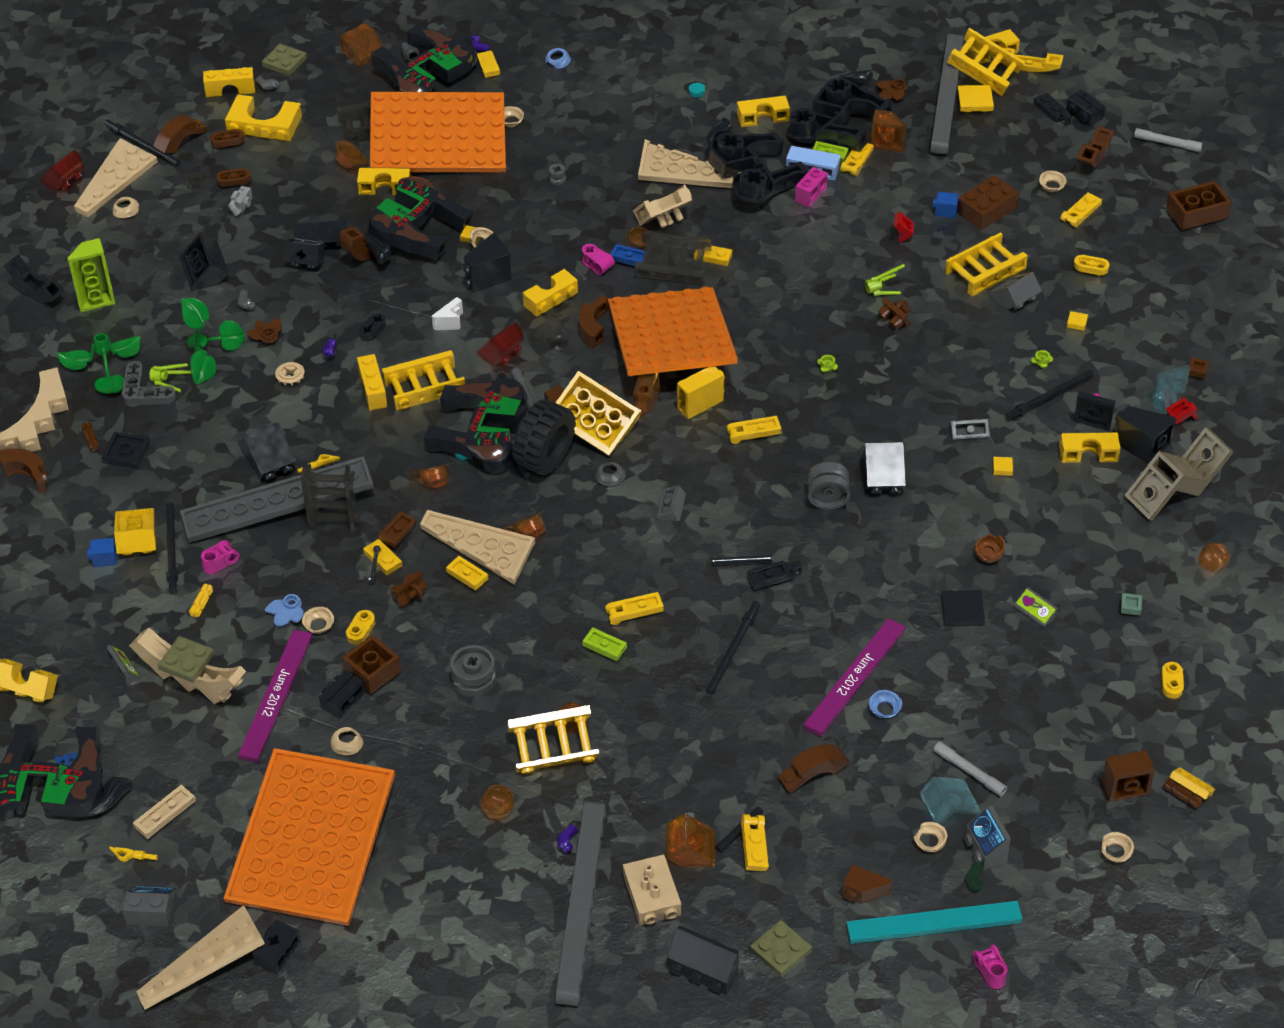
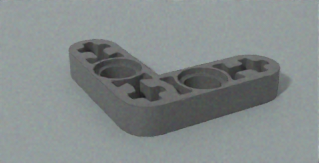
(139, 392)

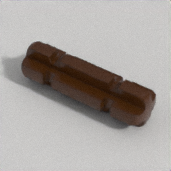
(90, 436)
(1183, 793)

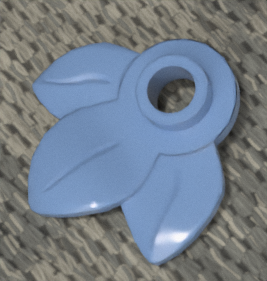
(286, 610)

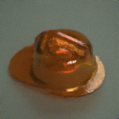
(348, 154)
(434, 476)
(530, 526)

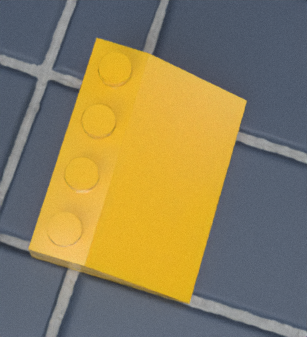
(599, 414)

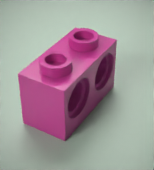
(811, 187)

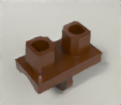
(898, 310)
(410, 588)

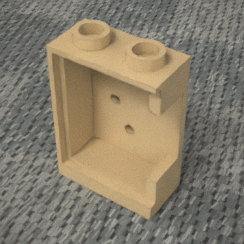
(661, 208)
(652, 890)

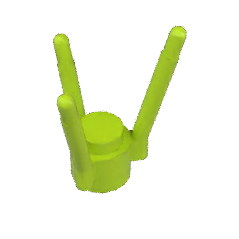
(875, 283)
(160, 373)

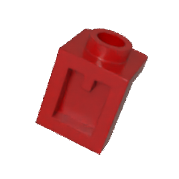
(904, 226)
(1182, 410)

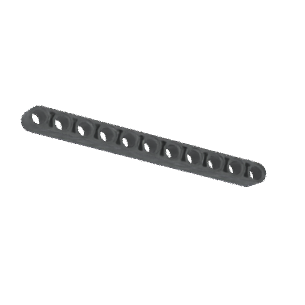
(946, 98)
(581, 904)

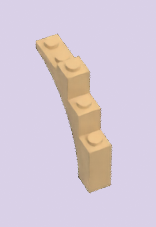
(38, 419)
(212, 681)

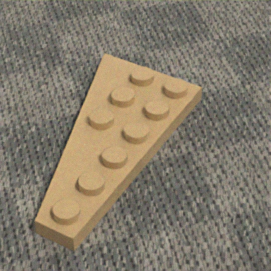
(678, 167)
(118, 170)
(490, 546)
(218, 948)

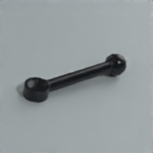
(372, 580)

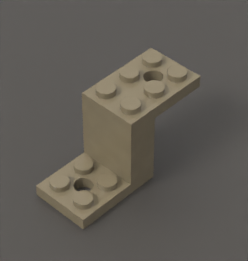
(1176, 473)

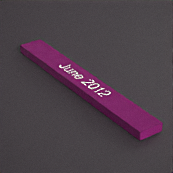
(854, 677)
(275, 696)

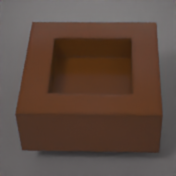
(1198, 367)

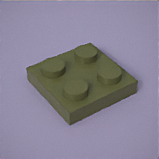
(284, 59)
(186, 659)
(780, 948)

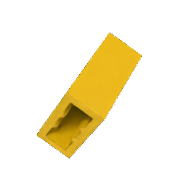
(700, 391)

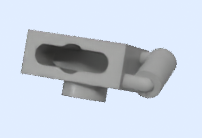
(240, 200)

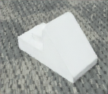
(449, 316)

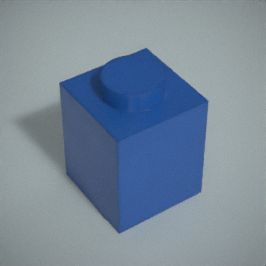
(945, 204)
(102, 552)

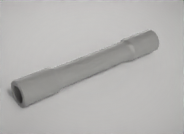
(1150, 136)
(989, 781)

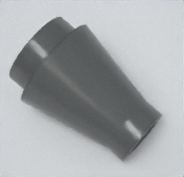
(409, 51)

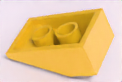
(135, 531)

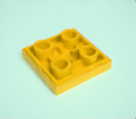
(975, 98)

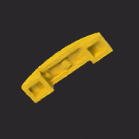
(1037, 64)

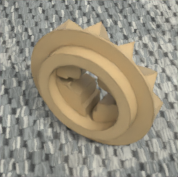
(290, 368)

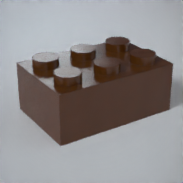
(987, 202)
(1198, 205)

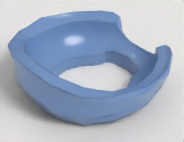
(558, 63)
(885, 696)

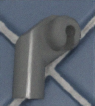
(268, 84)
(245, 302)

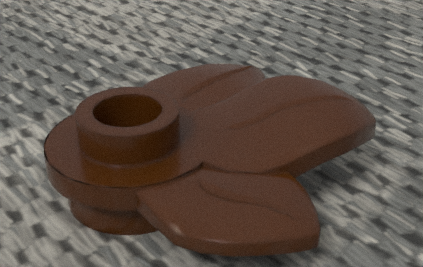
(892, 89)
(266, 332)

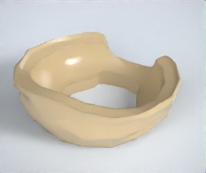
(516, 112)
(1054, 176)
(128, 211)
(479, 232)
(318, 613)
(346, 748)
(933, 829)
(1121, 840)

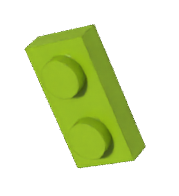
(825, 147)
(604, 644)

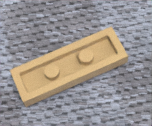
(164, 811)

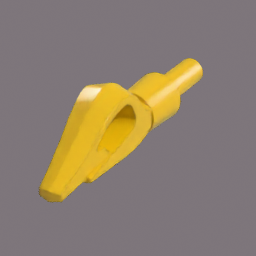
(323, 459)
(131, 854)

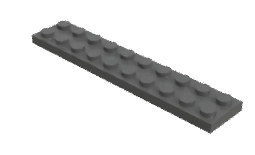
(265, 502)

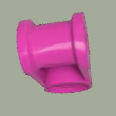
(596, 259)
(218, 557)
(989, 964)

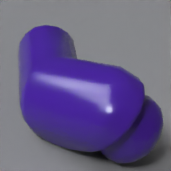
(478, 45)
(328, 349)
(564, 838)

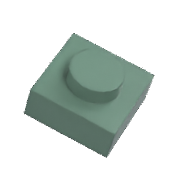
(1131, 604)

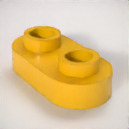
(1091, 265)
(363, 623)
(1172, 675)

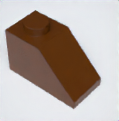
(865, 886)

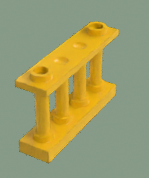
(977, 71)
(991, 276)
(417, 368)
(559, 720)

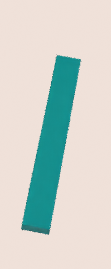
(934, 922)

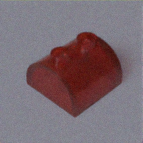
(64, 171)
(502, 344)

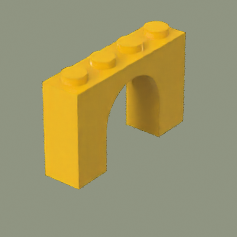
(279, 127)

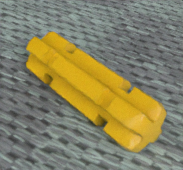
(201, 600)

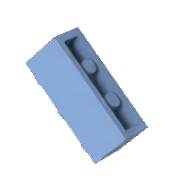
(812, 158)

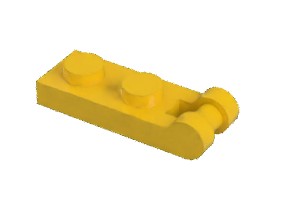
(856, 160)
(1081, 210)
(753, 429)
(634, 607)
(754, 843)

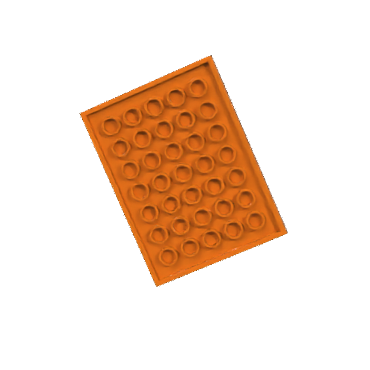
(438, 131)
(671, 331)
(310, 837)

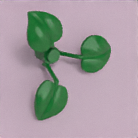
(231, 335)
(78, 359)

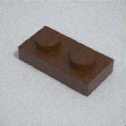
(397, 529)

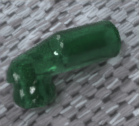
(972, 877)

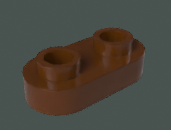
(227, 138)
(233, 177)

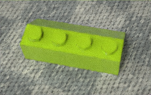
(91, 276)

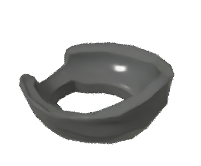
(610, 480)

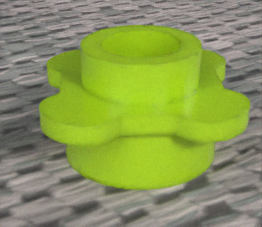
(1042, 358)
(827, 363)

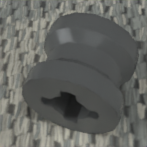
(557, 174)

